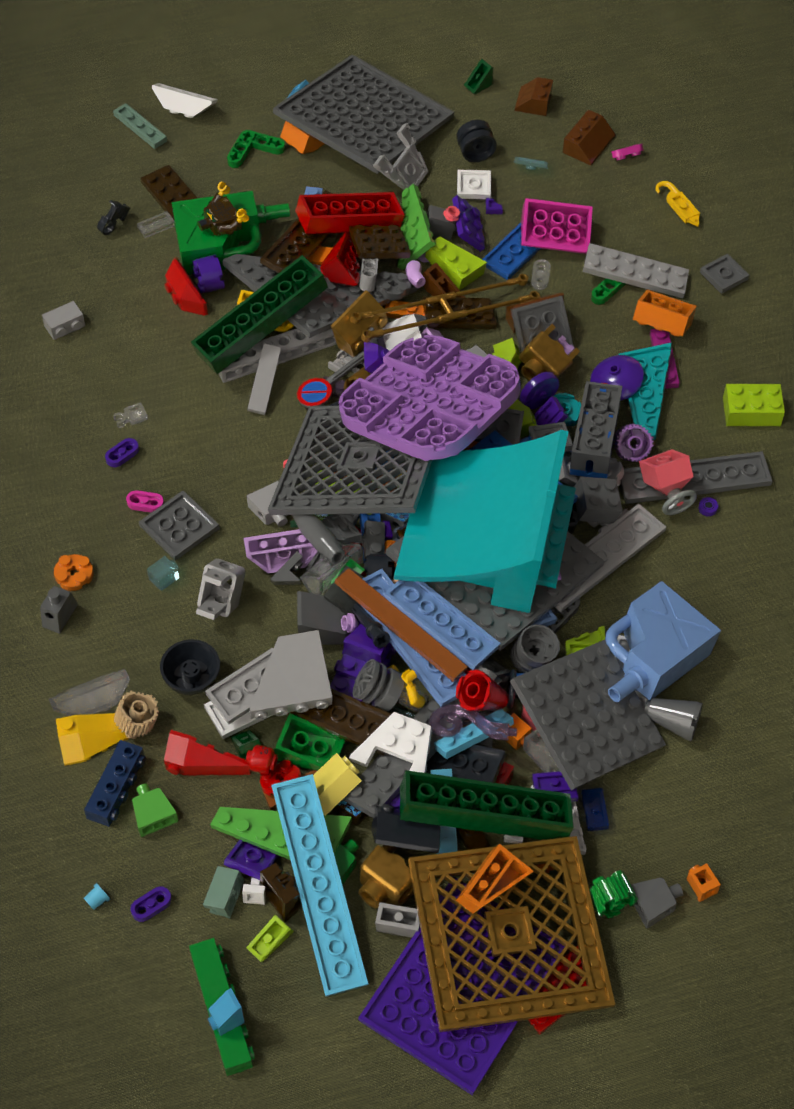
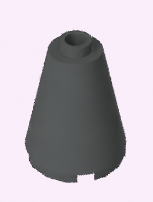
(675, 715)

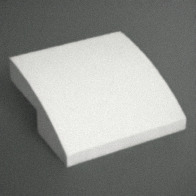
(394, 338)

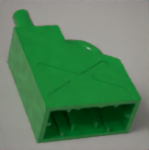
(199, 244)

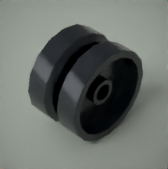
(476, 141)

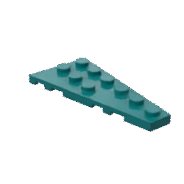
(648, 400)

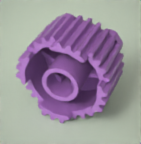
(639, 450)

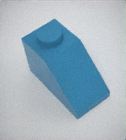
(226, 1013)

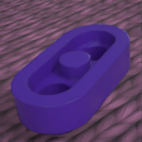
(121, 452)
(149, 903)

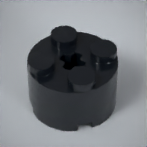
(379, 561)

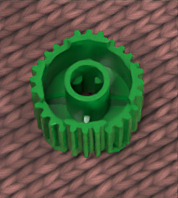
(612, 894)

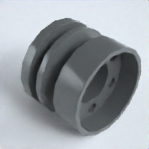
(534, 648)
(378, 685)

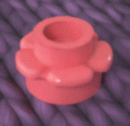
(451, 213)

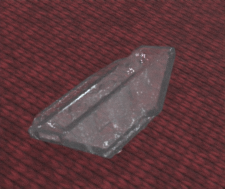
(92, 696)

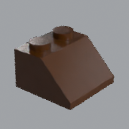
(535, 96)

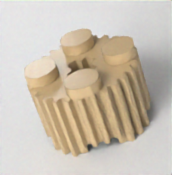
(136, 714)

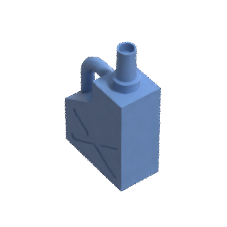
(664, 642)

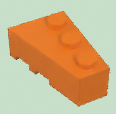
(494, 877)

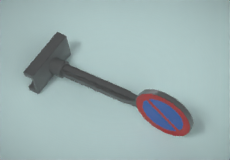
(319, 391)

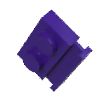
(550, 412)
(553, 782)

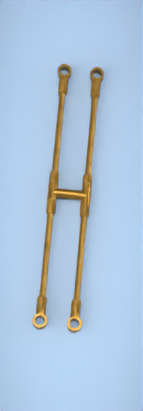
(367, 335)

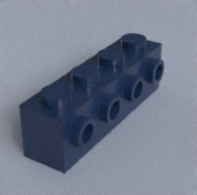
(114, 783)

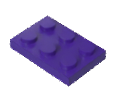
(469, 224)

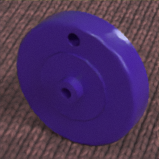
(539, 390)

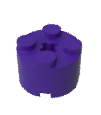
(208, 273)

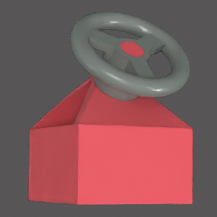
(669, 474)

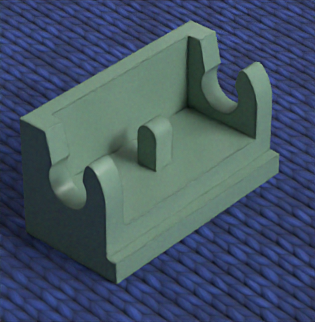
(224, 891)

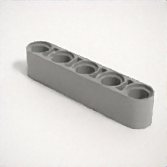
(368, 274)

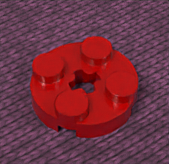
(283, 770)

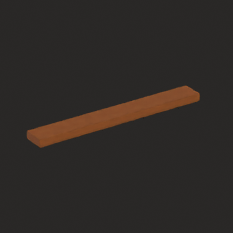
(401, 625)

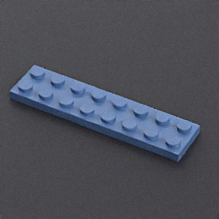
(436, 683)

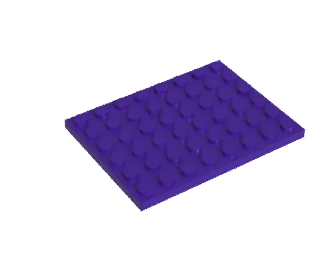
(406, 1011)

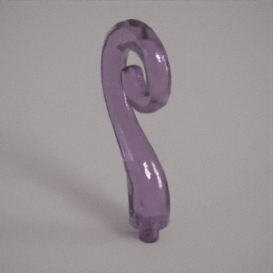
(492, 729)

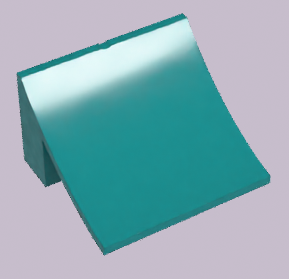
(492, 521)

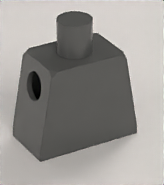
(439, 225)
(57, 609)
(655, 900)

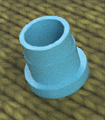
(96, 897)

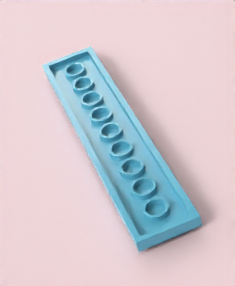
(319, 885)

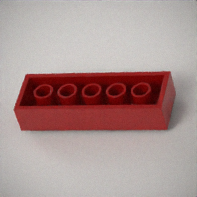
(338, 211)

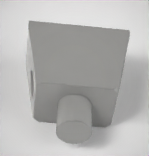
(259, 502)

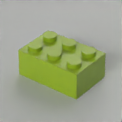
(753, 405)

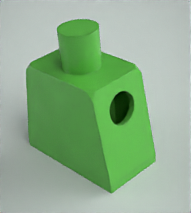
(152, 810)

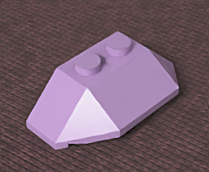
(275, 549)

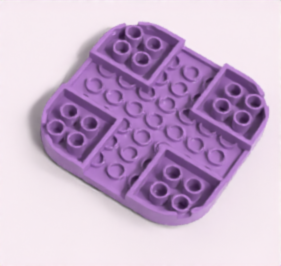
(430, 397)

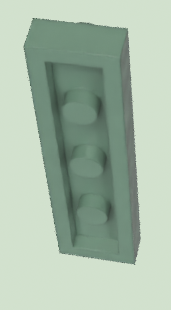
(140, 126)

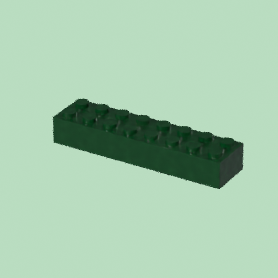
(259, 314)
(485, 806)

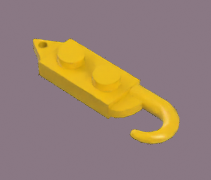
(680, 203)

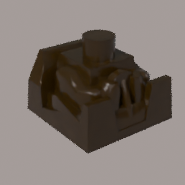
(281, 891)

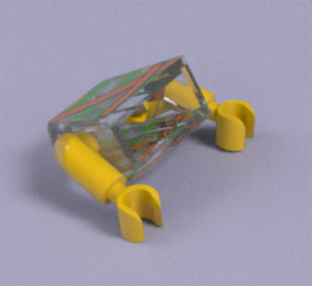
(411, 697)

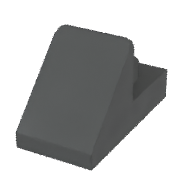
(284, 575)

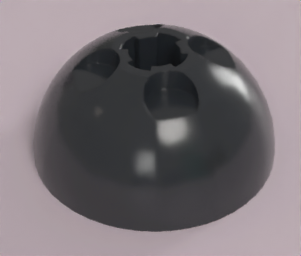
(190, 666)

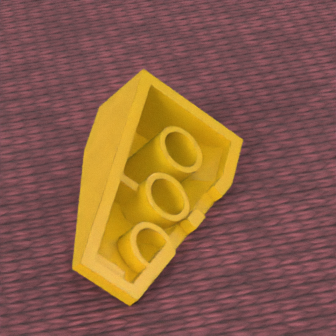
(87, 735)

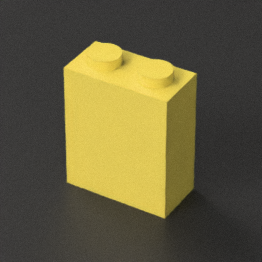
(335, 781)

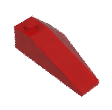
(341, 263)
(191, 758)

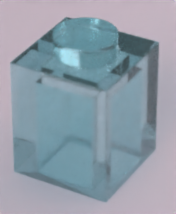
(163, 573)

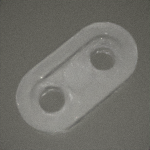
(540, 274)

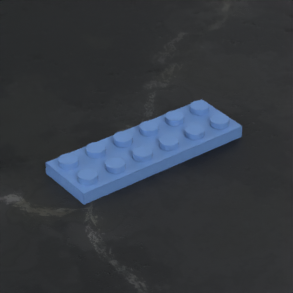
(443, 622)

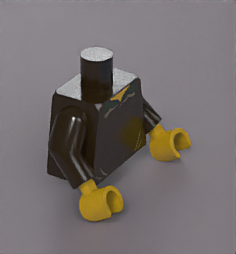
(221, 214)

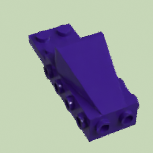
(356, 652)

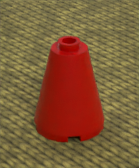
(480, 692)

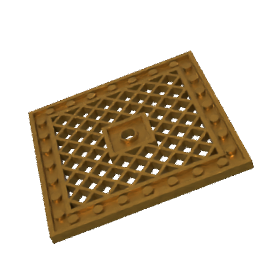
(493, 1011)

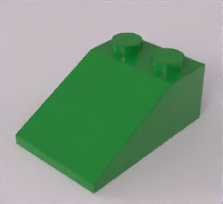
(306, 744)

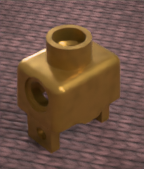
(545, 356)
(385, 878)

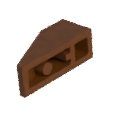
(438, 282)

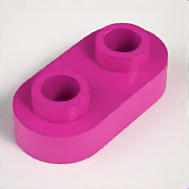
(633, 150)
(145, 501)

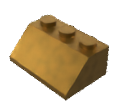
(349, 334)

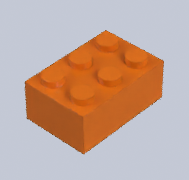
(664, 313)

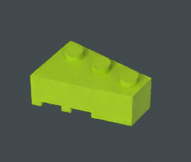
(456, 262)

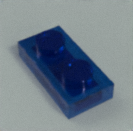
(595, 809)

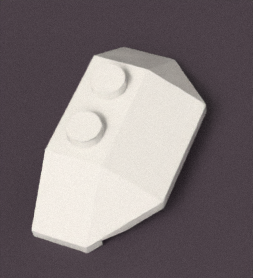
(182, 101)

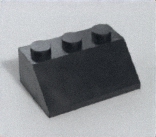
(391, 831)

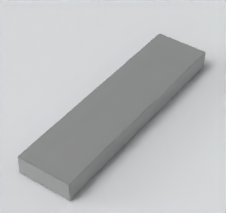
(264, 379)

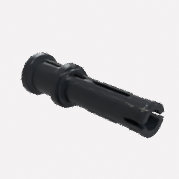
(373, 629)

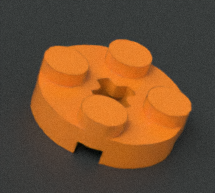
(73, 562)

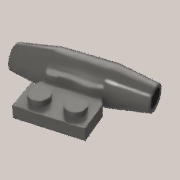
(328, 534)

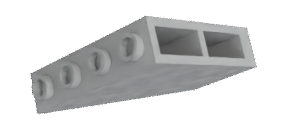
(293, 678)

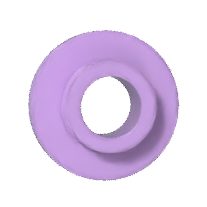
(349, 622)

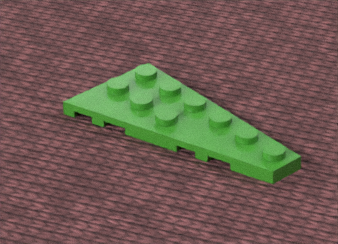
(414, 225)
(265, 830)

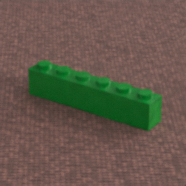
(213, 984)

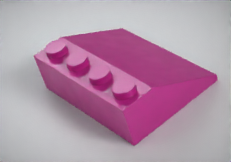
(556, 225)

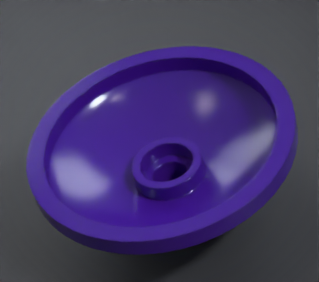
(627, 374)

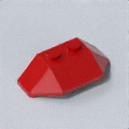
(183, 289)

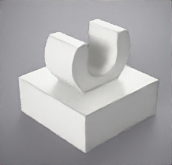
(254, 893)

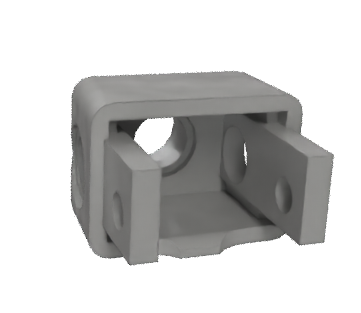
(216, 589)

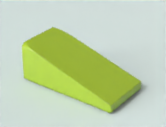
(269, 938)

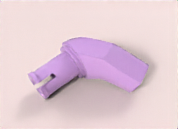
(414, 275)

